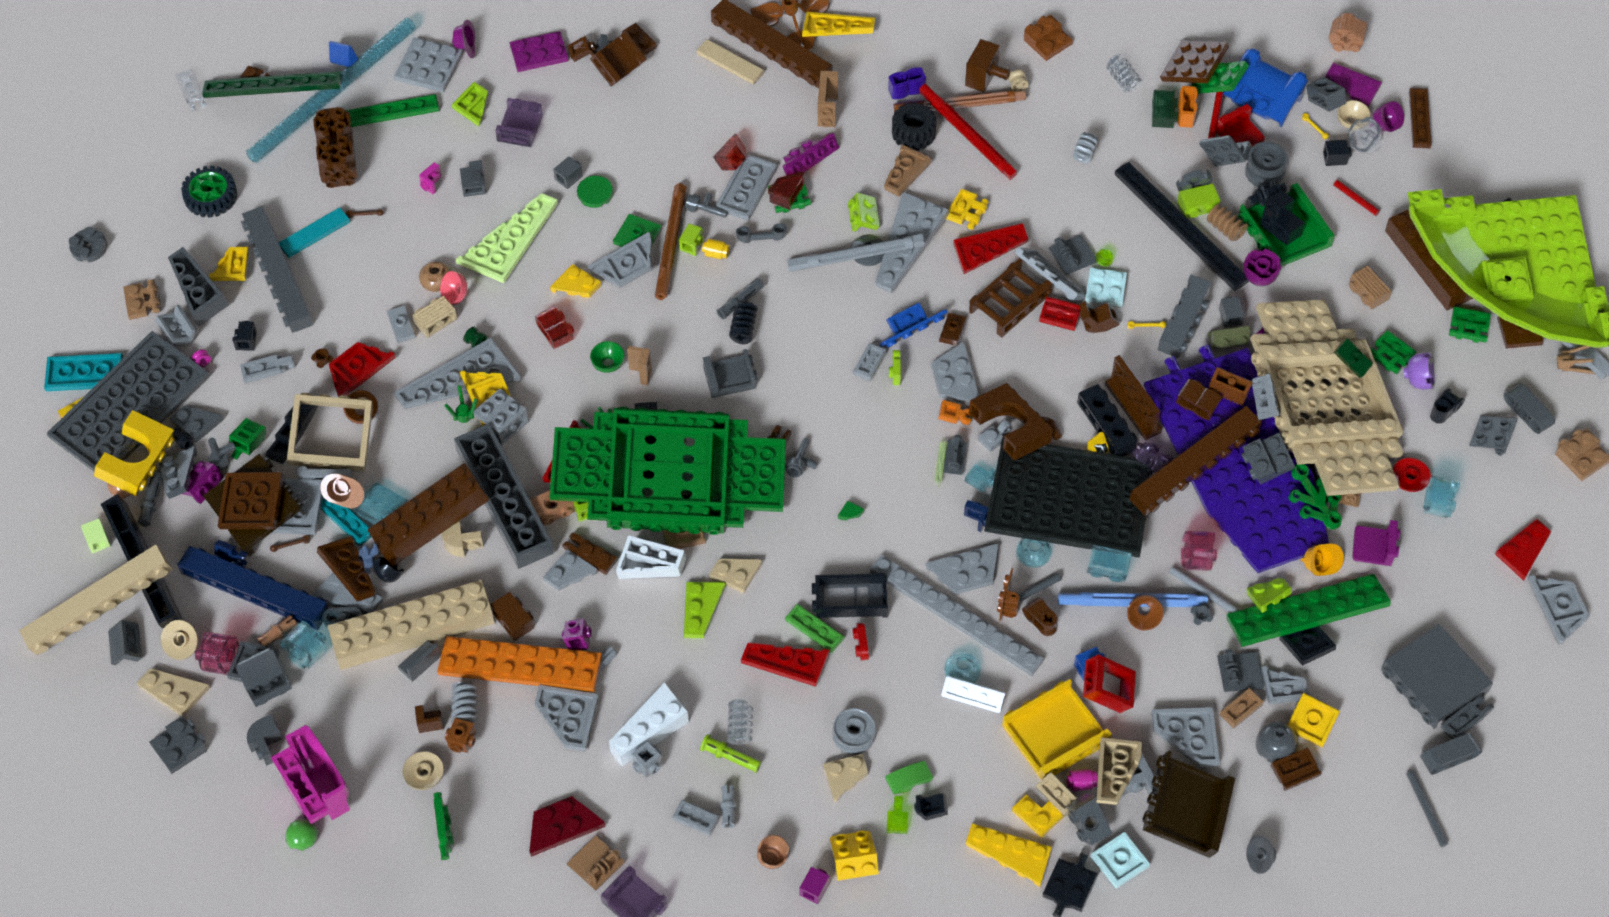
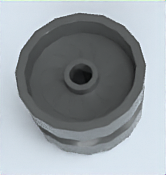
(1266, 164)

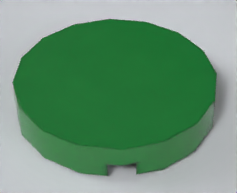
(594, 191)

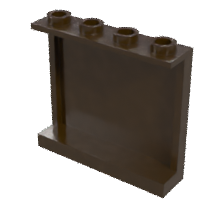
(288, 505)
(1188, 806)

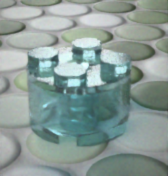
(1440, 497)
(304, 645)

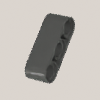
(1529, 408)
(1451, 753)

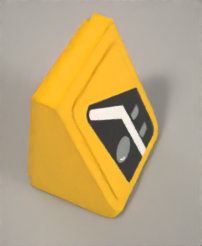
(1098, 444)

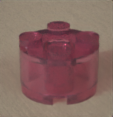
(1198, 550)
(216, 652)

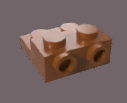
(1047, 37)

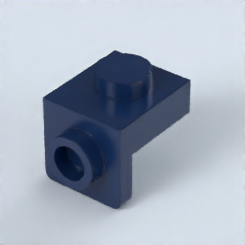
(977, 512)

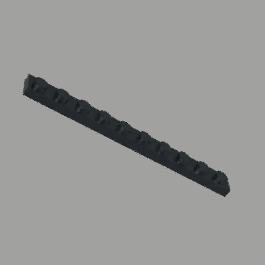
(1181, 226)

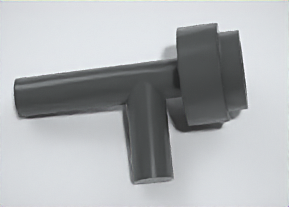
(693, 203)
(219, 455)
(796, 465)

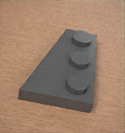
(176, 471)

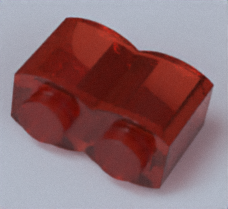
(554, 327)

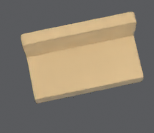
(1056, 793)

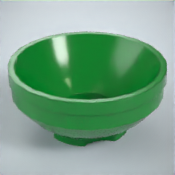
(604, 351)

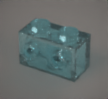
(1108, 563)

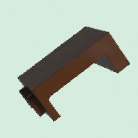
(618, 58)

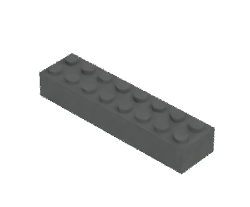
(508, 501)

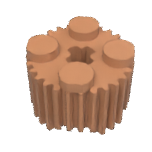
(1347, 33)

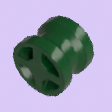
(474, 337)

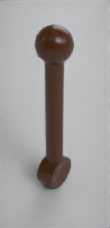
(350, 214)
(305, 539)

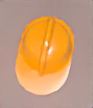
(1323, 559)

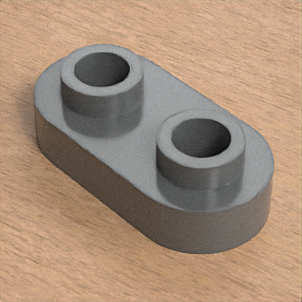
(340, 614)

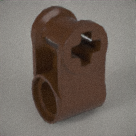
(1041, 616)

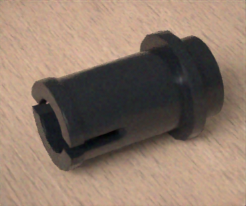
(183, 441)

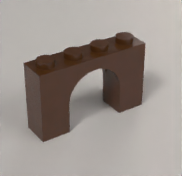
(1006, 402)

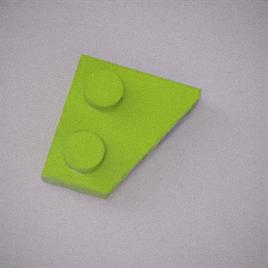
(472, 103)

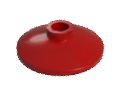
(1416, 470)

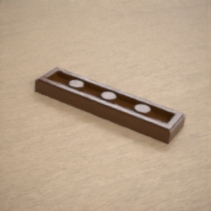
(1420, 118)

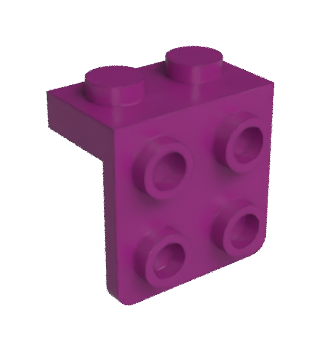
(1376, 544)

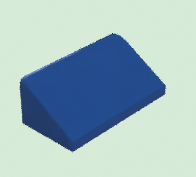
(341, 54)

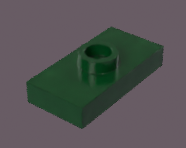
(1353, 357)

